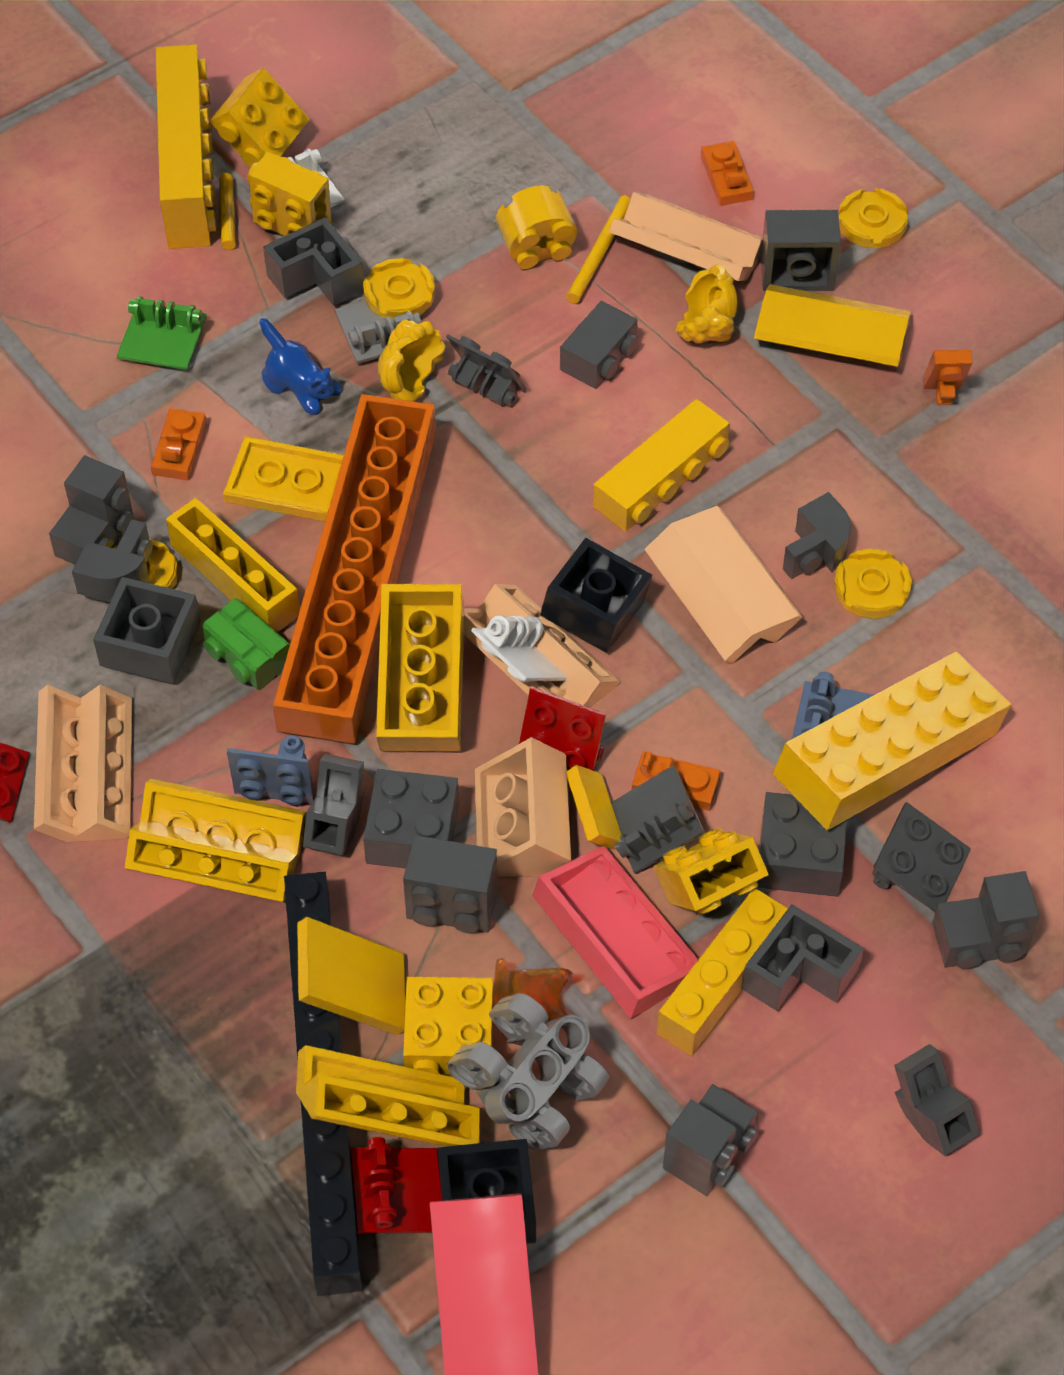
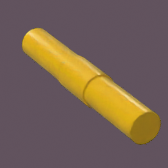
(227, 211)

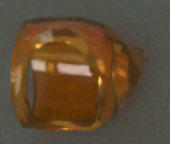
(540, 984)

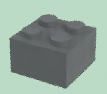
(800, 249)
(147, 630)
(405, 807)
(799, 849)
(450, 884)

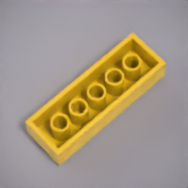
(184, 147)
(890, 740)

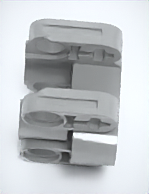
(566, 1067)

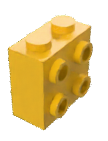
(259, 118)
(287, 194)
(710, 870)
(444, 1017)

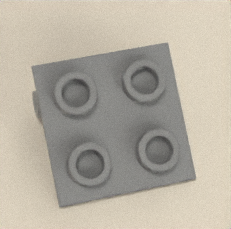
(367, 331)

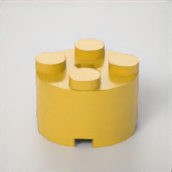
(537, 226)

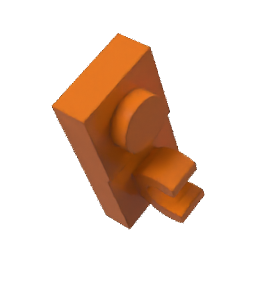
(727, 173)
(946, 372)
(178, 444)
(697, 779)

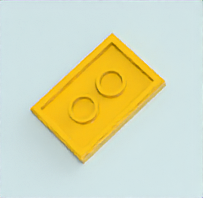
(283, 478)
(351, 976)

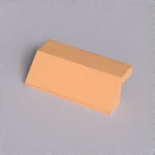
(689, 236)
(722, 582)
(587, 677)
(83, 765)

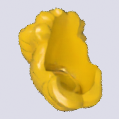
(710, 307)
(410, 359)

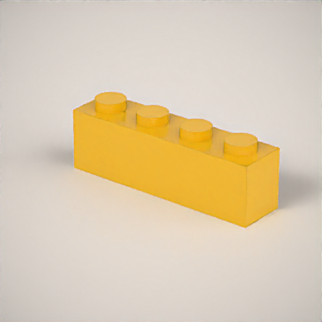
(661, 465)
(232, 564)
(717, 975)

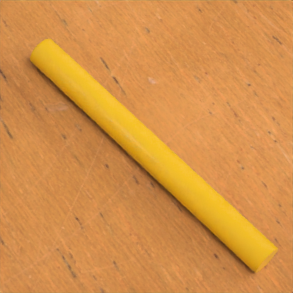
(596, 253)

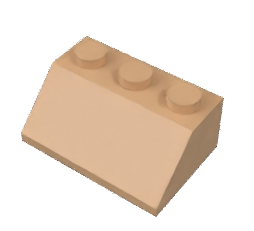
(524, 809)

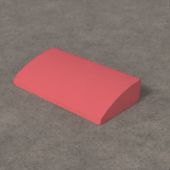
(615, 929)
(484, 1286)

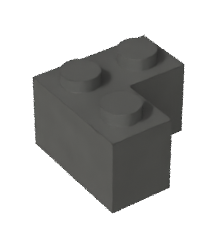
(312, 257)
(96, 510)
(989, 926)
(802, 951)
(708, 1139)

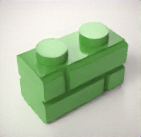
(246, 644)

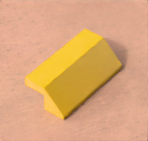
(832, 325)
(216, 839)
(385, 1098)

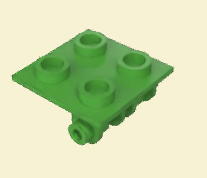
(161, 333)

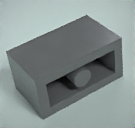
(599, 345)

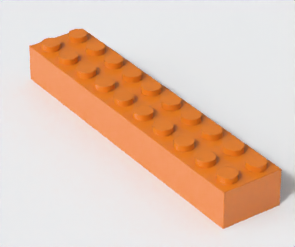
(358, 551)

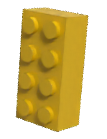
(420, 667)

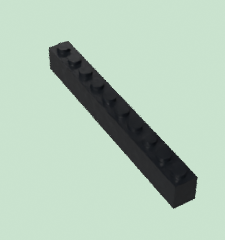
(325, 1143)

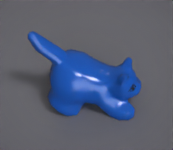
(292, 367)

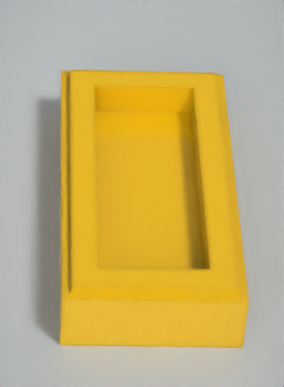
(594, 806)

